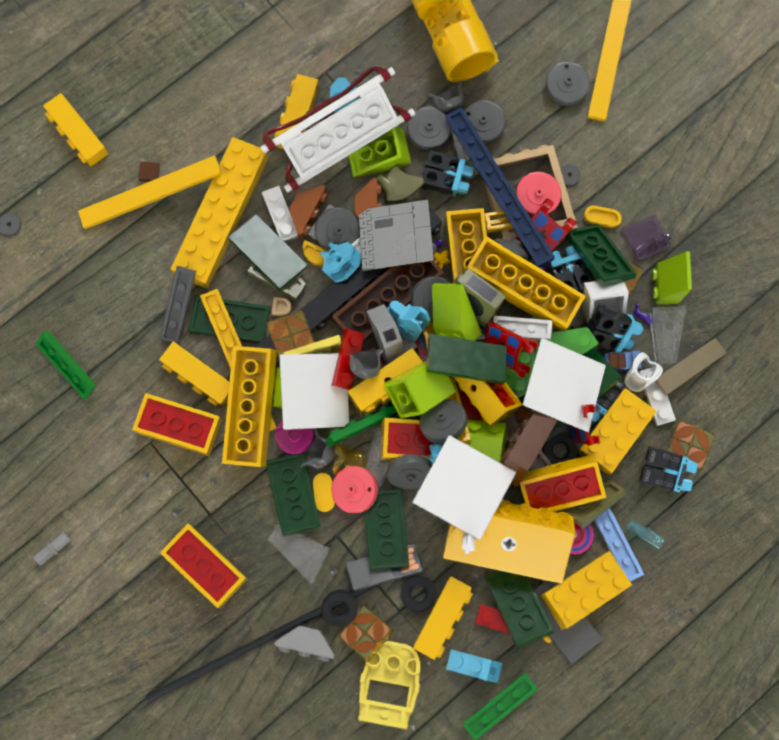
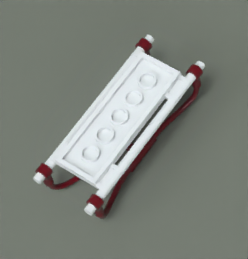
(338, 133)

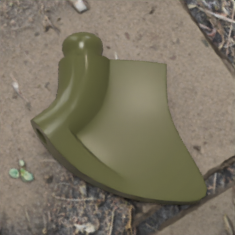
(399, 184)

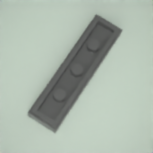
(178, 304)

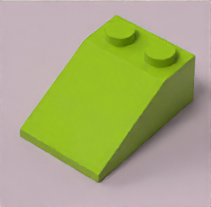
(381, 154)
(672, 279)
(453, 312)
(488, 438)

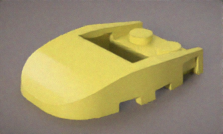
(395, 665)

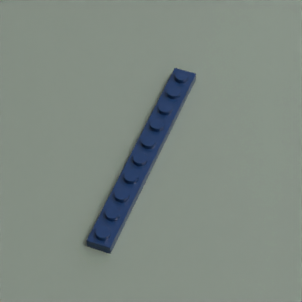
(500, 188)

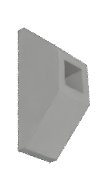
(386, 333)
(306, 642)

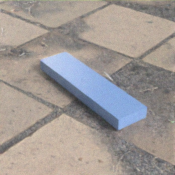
(618, 545)

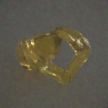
(349, 457)

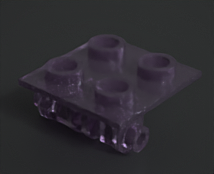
(647, 237)

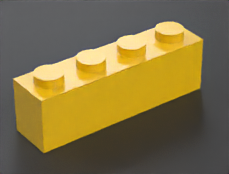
(300, 101)
(75, 129)
(196, 373)
(442, 618)

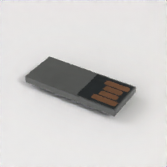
(363, 577)

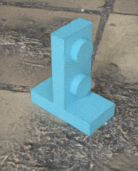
(474, 666)

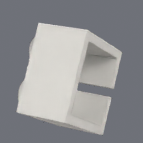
(611, 296)

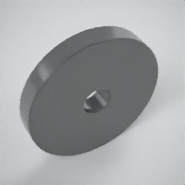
(575, 174)
(15, 224)

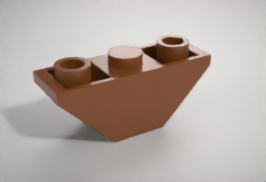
(367, 197)
(306, 208)

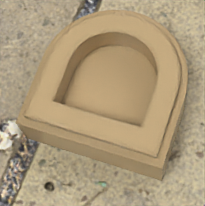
(281, 307)

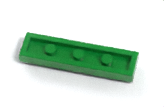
(66, 364)
(354, 427)
(499, 706)

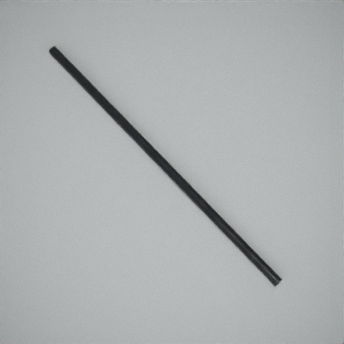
(246, 648)

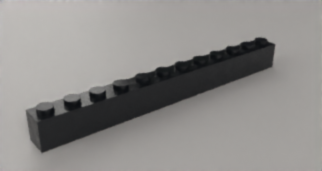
(338, 294)

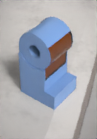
(622, 361)

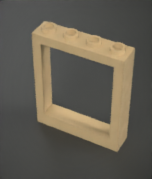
(526, 155)

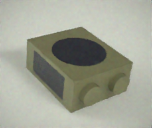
(482, 296)

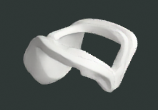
(634, 380)

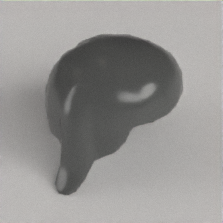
(449, 100)
(365, 364)
(319, 452)

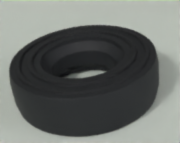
(562, 438)
(406, 593)
(345, 618)

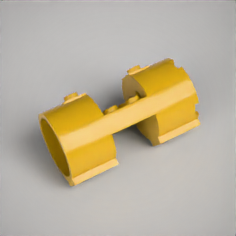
(457, 37)

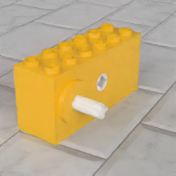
(517, 542)

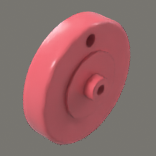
(536, 188)
(354, 489)

